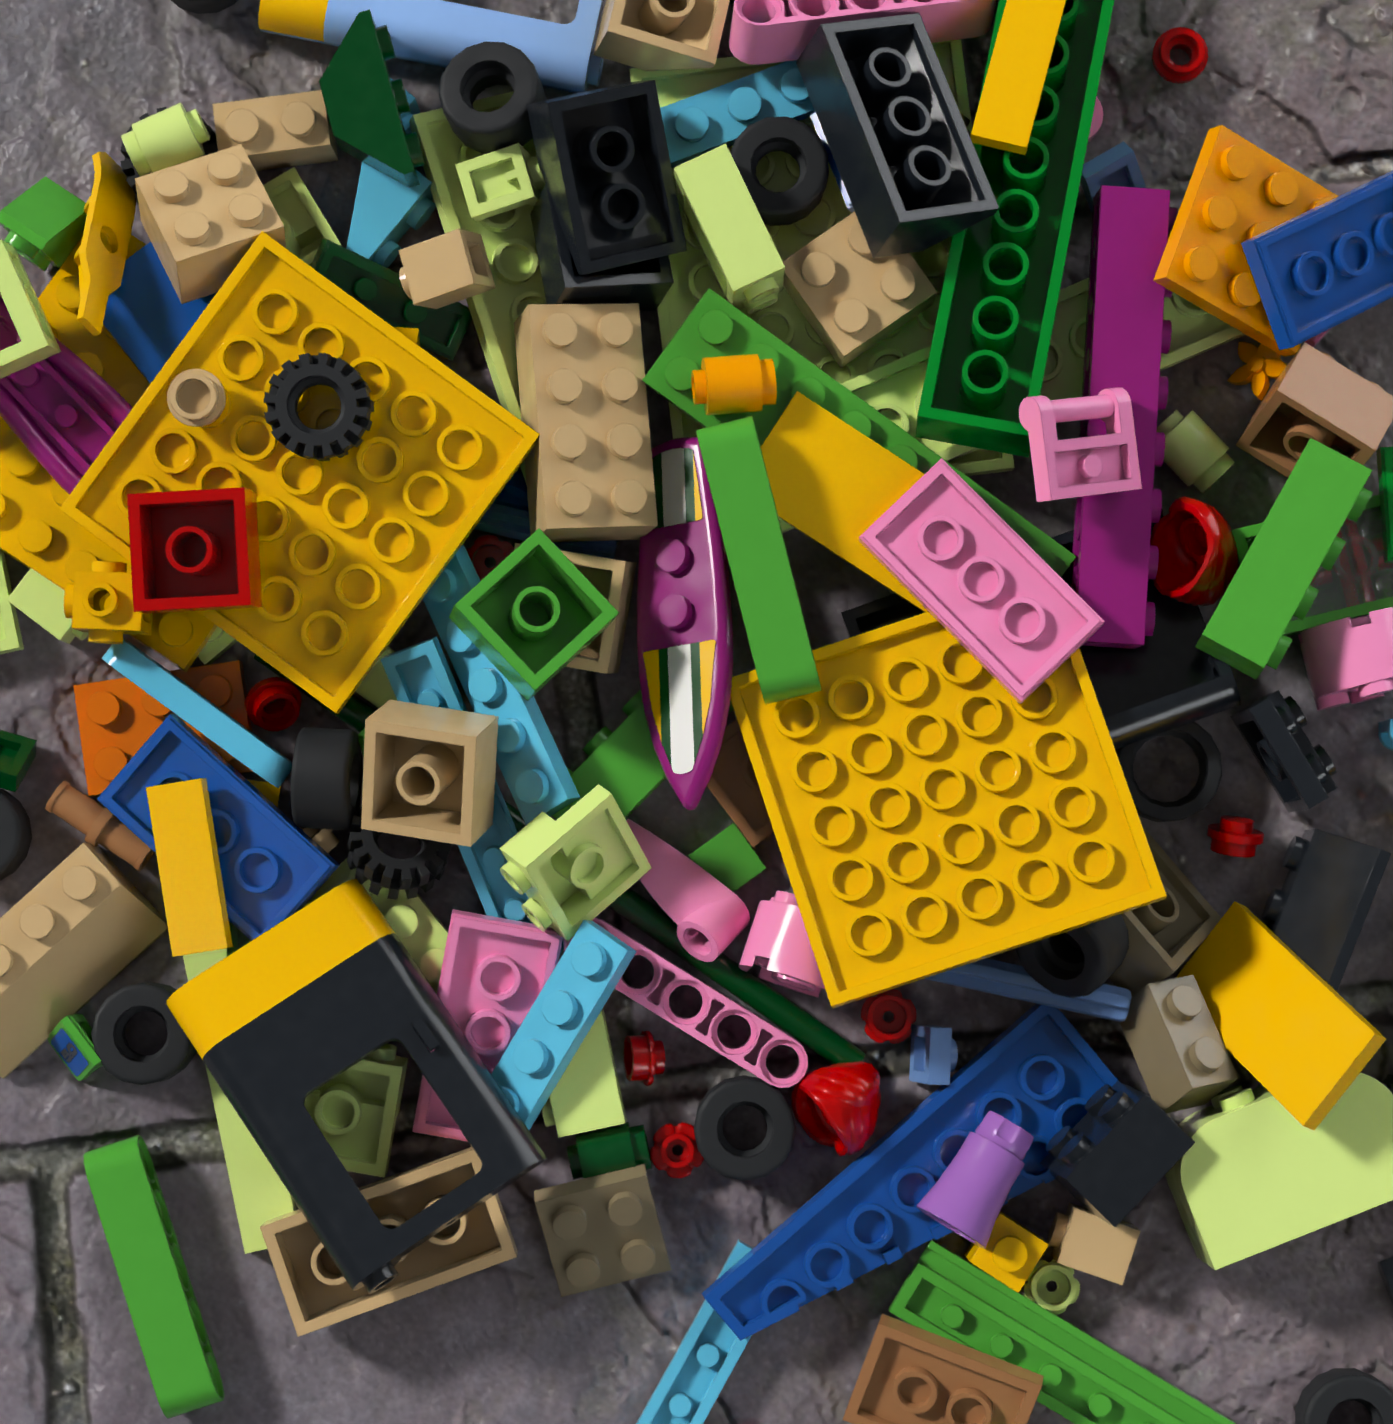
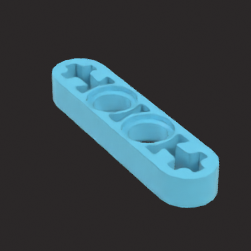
(199, 712)

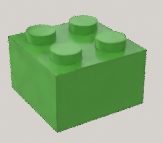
(533, 614)

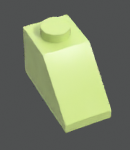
(589, 1089)

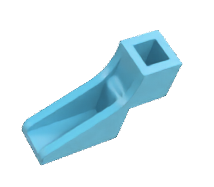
(387, 208)

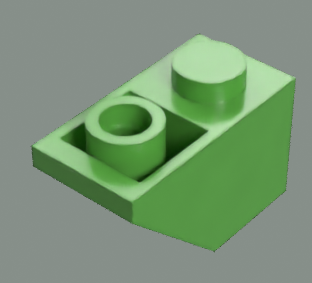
(44, 223)

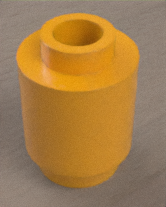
(734, 384)

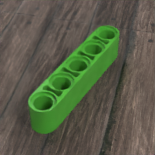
(758, 560)
(153, 1276)

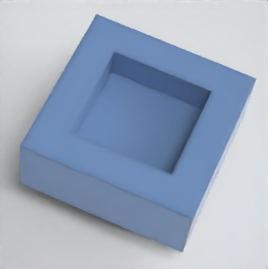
(1111, 168)
(932, 1054)

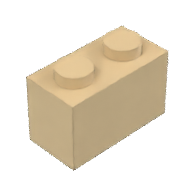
(277, 130)

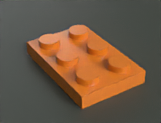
(121, 717)

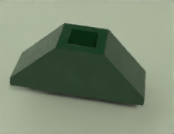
(368, 105)

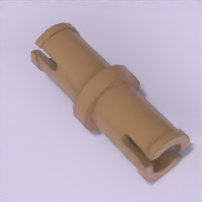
(98, 825)

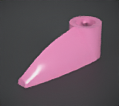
(700, 905)

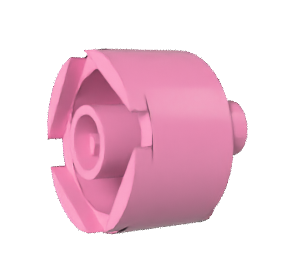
(1349, 659)
(782, 946)

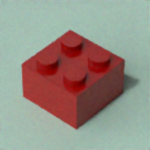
(194, 550)

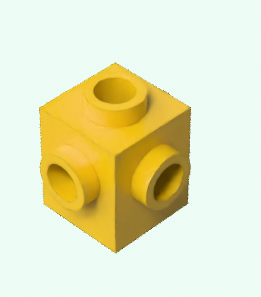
(86, 601)

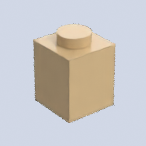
(445, 269)
(1092, 1244)

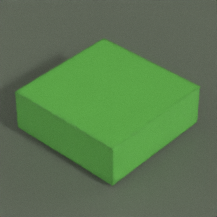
(729, 858)

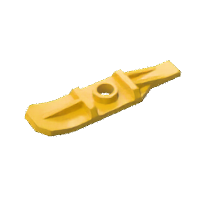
(104, 240)

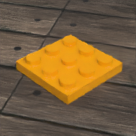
(1228, 200)

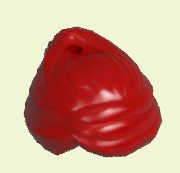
(1194, 553)
(839, 1105)

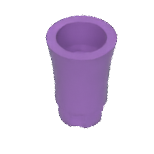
(978, 1179)

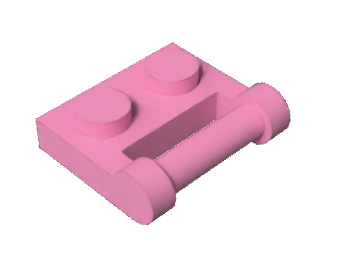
(1086, 463)

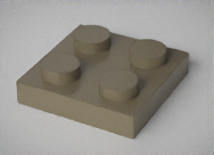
(602, 1230)

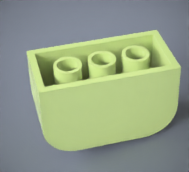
(1269, 1180)

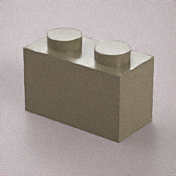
(1177, 1044)

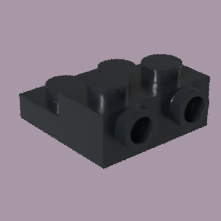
(1284, 752)

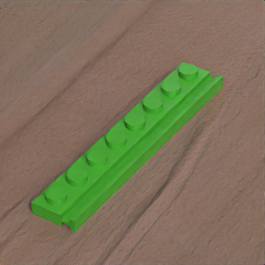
(1080, 1373)

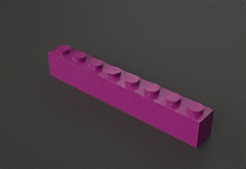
(1124, 351)

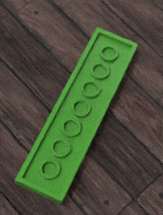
(723, 330)

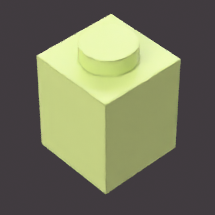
(45, 605)

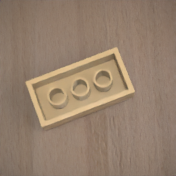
(589, 404)
(319, 1292)

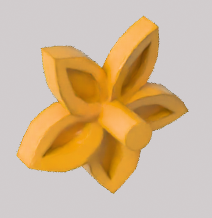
(1260, 367)

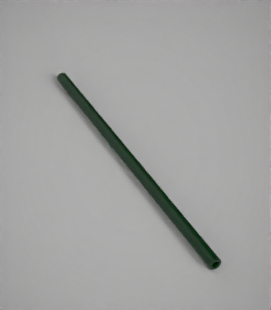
(663, 930)

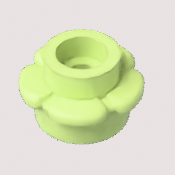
(1065, 1293)

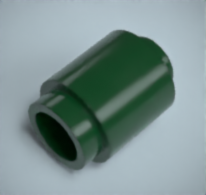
(609, 1150)

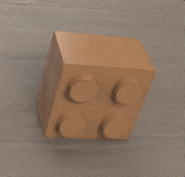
(1320, 402)

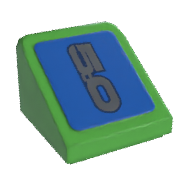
(75, 1046)

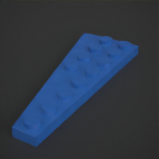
(868, 1215)

